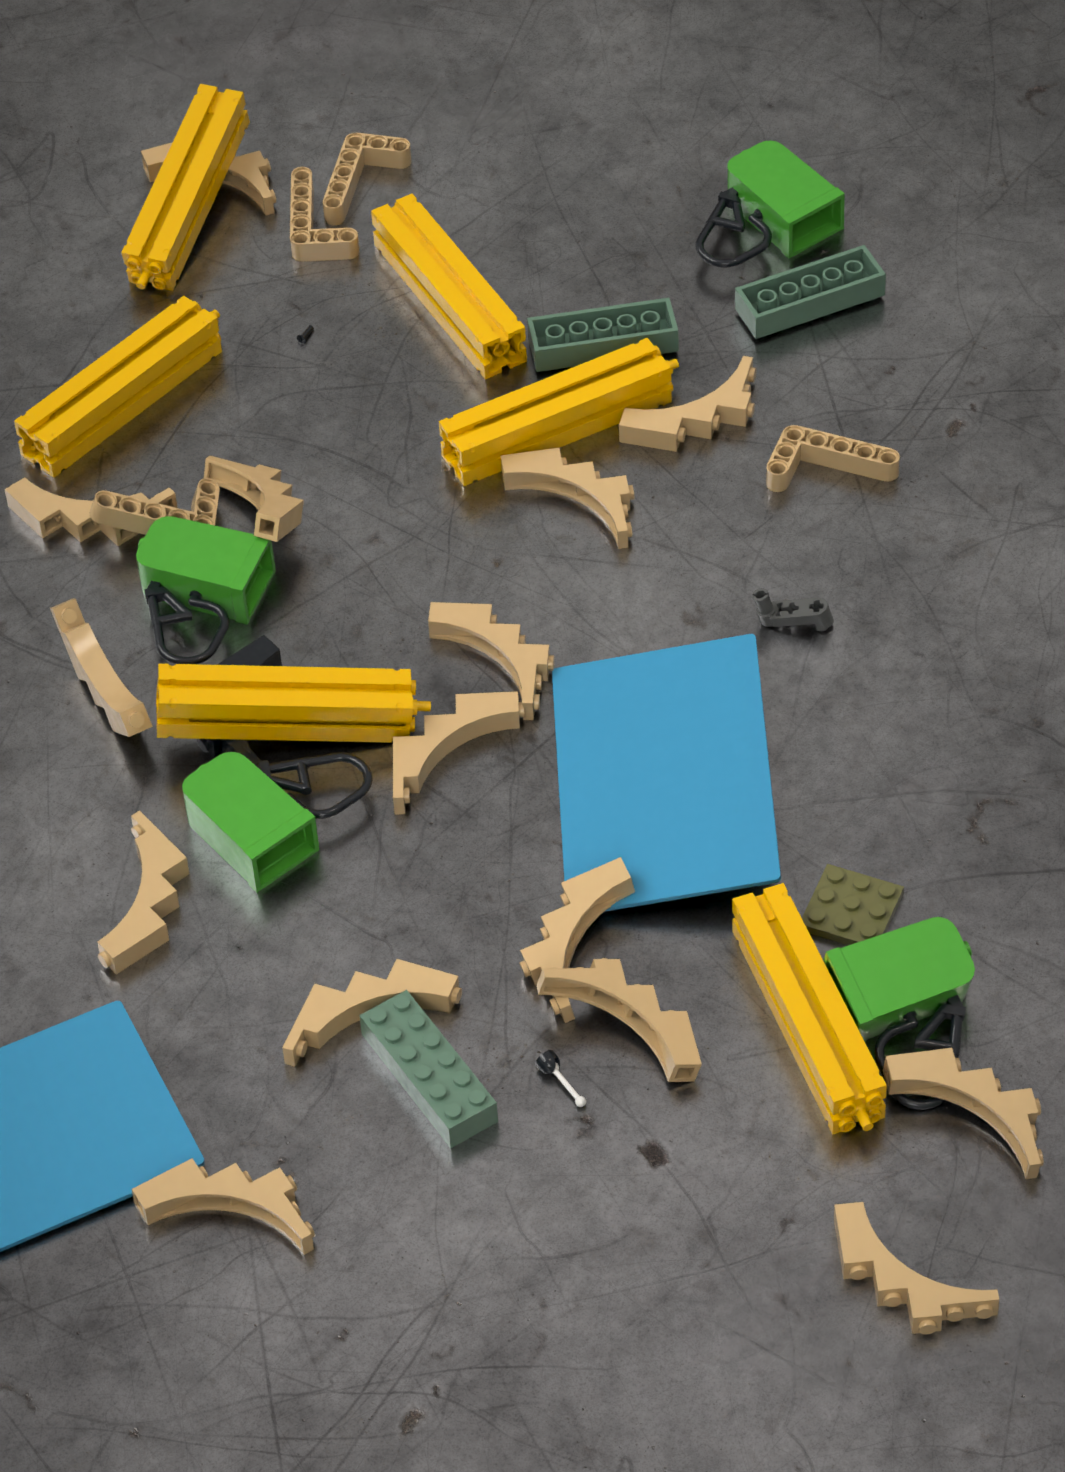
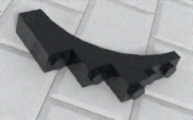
(258, 653)

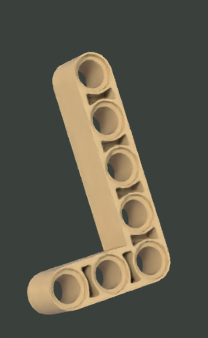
(357, 151)
(311, 243)
(827, 450)
(139, 514)

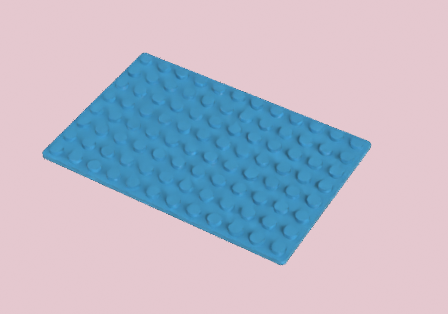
(667, 770)
(81, 1123)

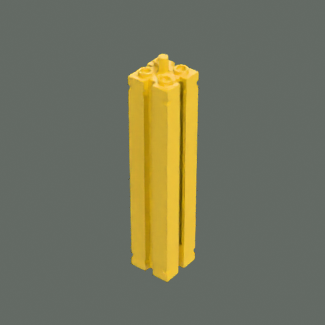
(185, 188)
(449, 286)
(118, 386)
(556, 409)
(285, 703)
(809, 1009)

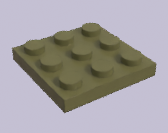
(851, 906)

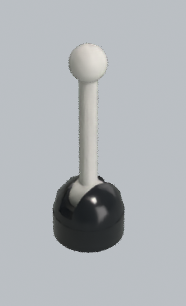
(550, 1064)

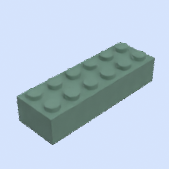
(810, 291)
(586, 334)
(429, 1069)

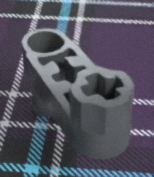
(806, 611)

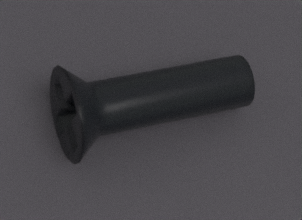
(302, 338)

